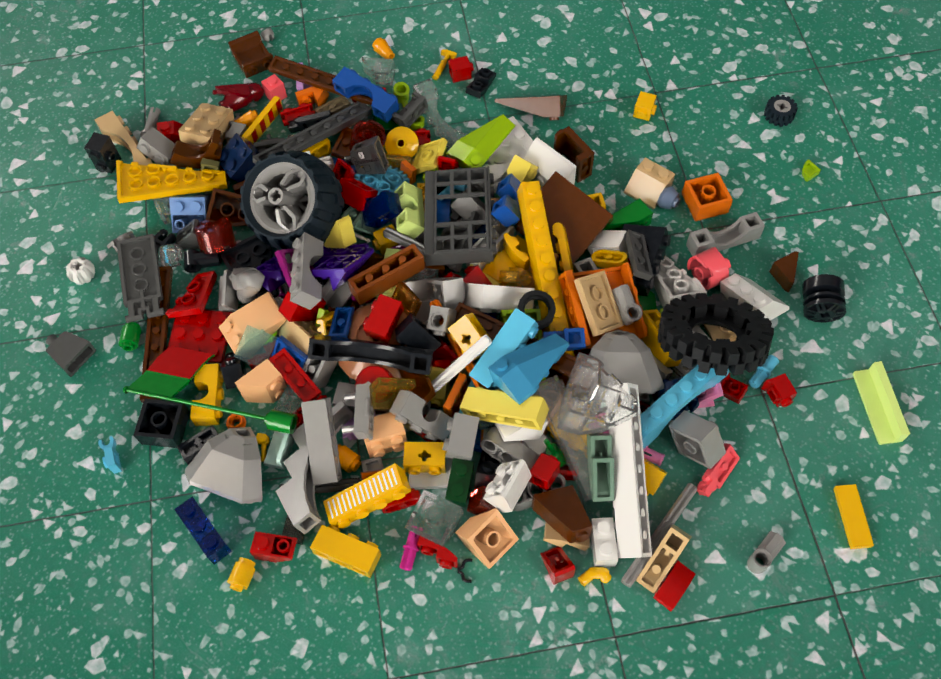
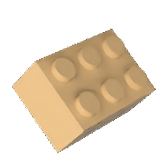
(203, 121)

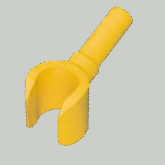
(264, 440)

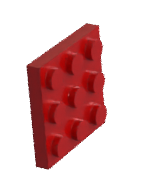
(201, 333)

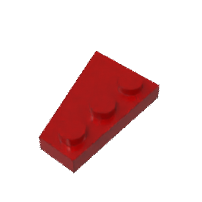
(196, 297)

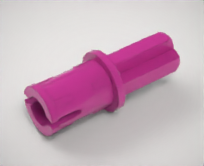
(409, 552)

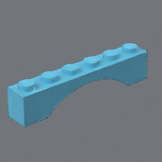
(669, 404)

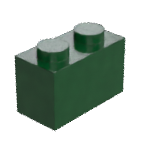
(459, 482)

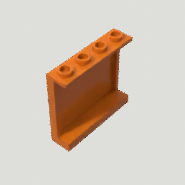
(616, 276)

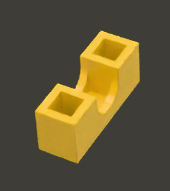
(209, 379)

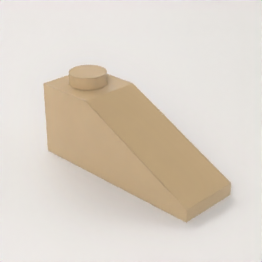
(663, 558)

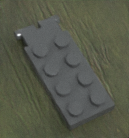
(140, 277)

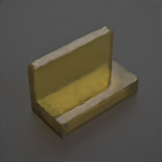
(385, 390)

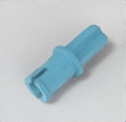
(763, 372)

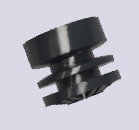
(824, 298)

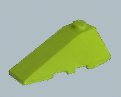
(481, 143)

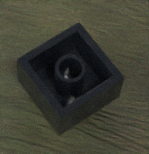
(161, 423)

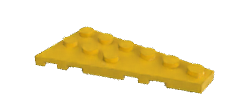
(158, 181)

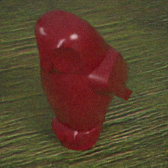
(238, 95)

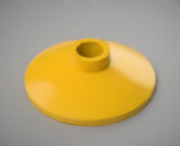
(410, 140)

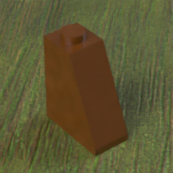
(564, 513)

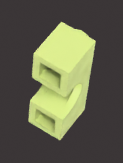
(411, 219)

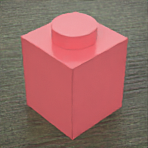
(274, 87)

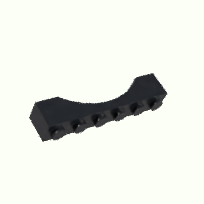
(346, 349)

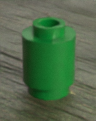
(130, 336)

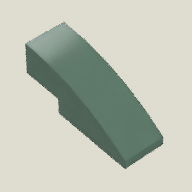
(600, 466)

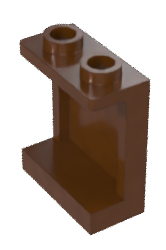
(250, 54)
(576, 151)

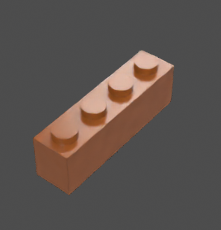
(386, 274)

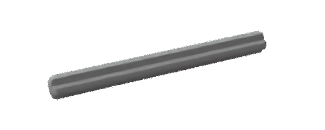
(660, 532)

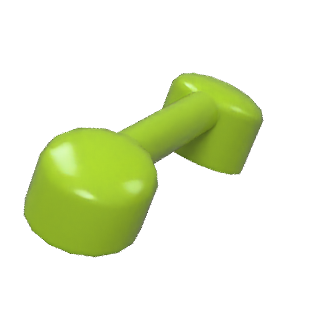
(402, 92)

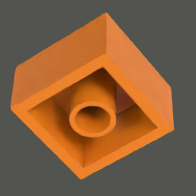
(707, 196)

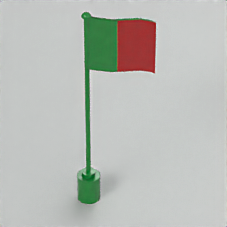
(177, 368)

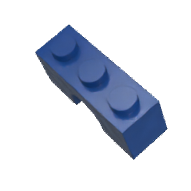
(507, 208)

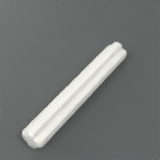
(461, 362)

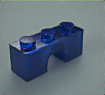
(202, 530)

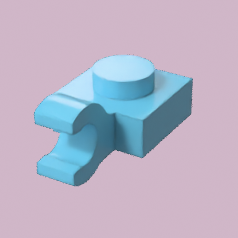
(111, 459)

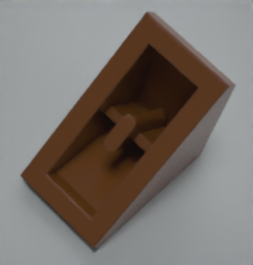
(785, 270)

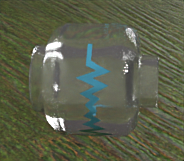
(170, 255)

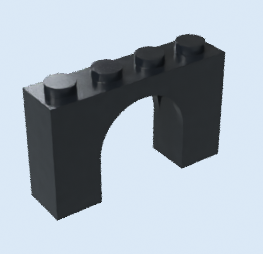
(656, 242)

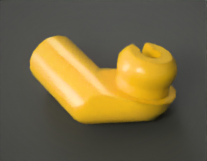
(595, 573)

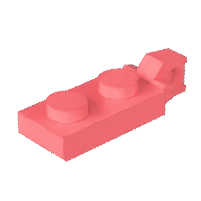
(717, 475)

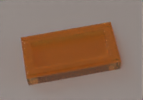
(408, 298)

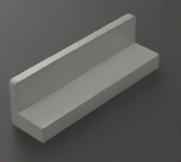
(321, 441)

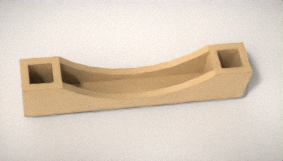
(113, 126)

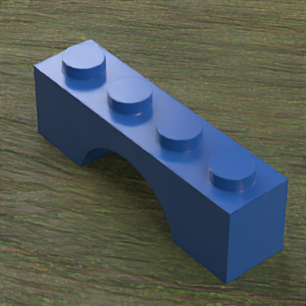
(350, 84)

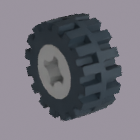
(780, 110)

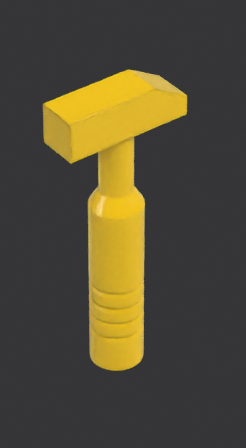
(448, 54)

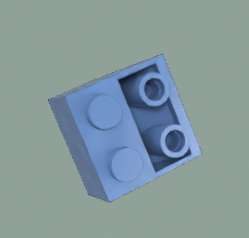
(186, 208)

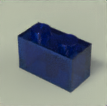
(381, 209)

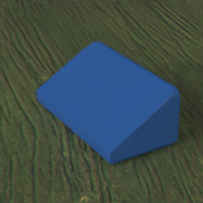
(341, 322)

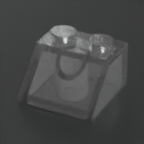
(434, 518)

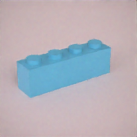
(511, 337)

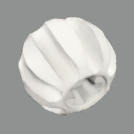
(80, 270)

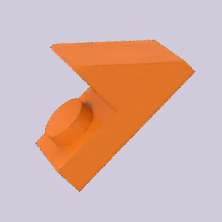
(312, 95)

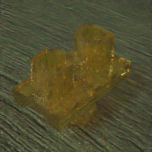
(515, 277)

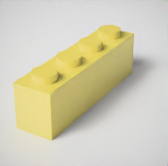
(499, 408)

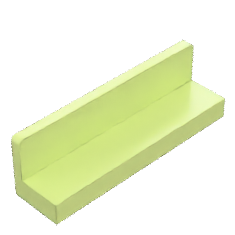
(881, 404)

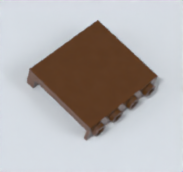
(575, 211)

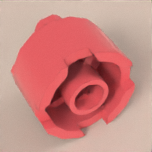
(709, 267)

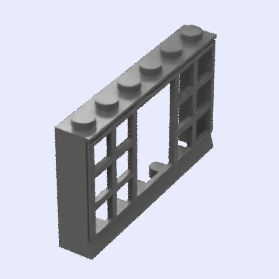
(452, 178)

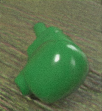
(553, 450)

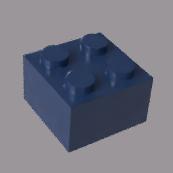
(237, 157)

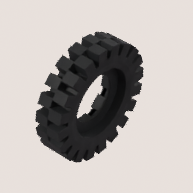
(746, 353)

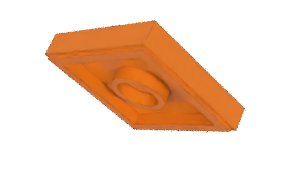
(456, 395)

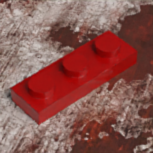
(295, 376)

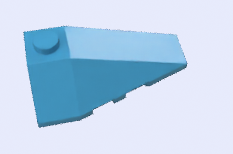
(523, 369)

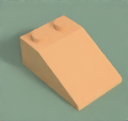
(259, 313)

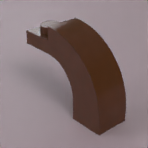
(190, 156)

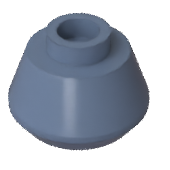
(669, 198)

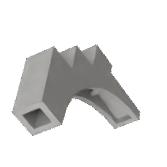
(299, 492)

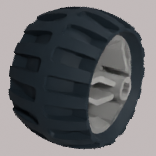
(284, 181)

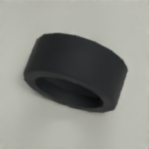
(542, 296)

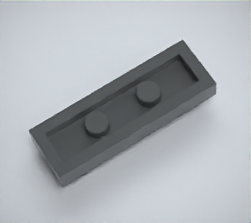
(638, 255)

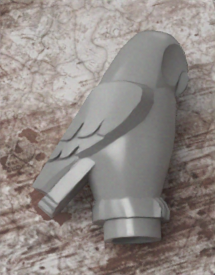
(246, 282)

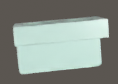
(279, 450)

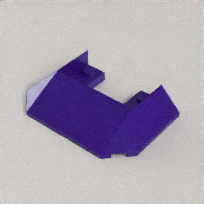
(336, 264)

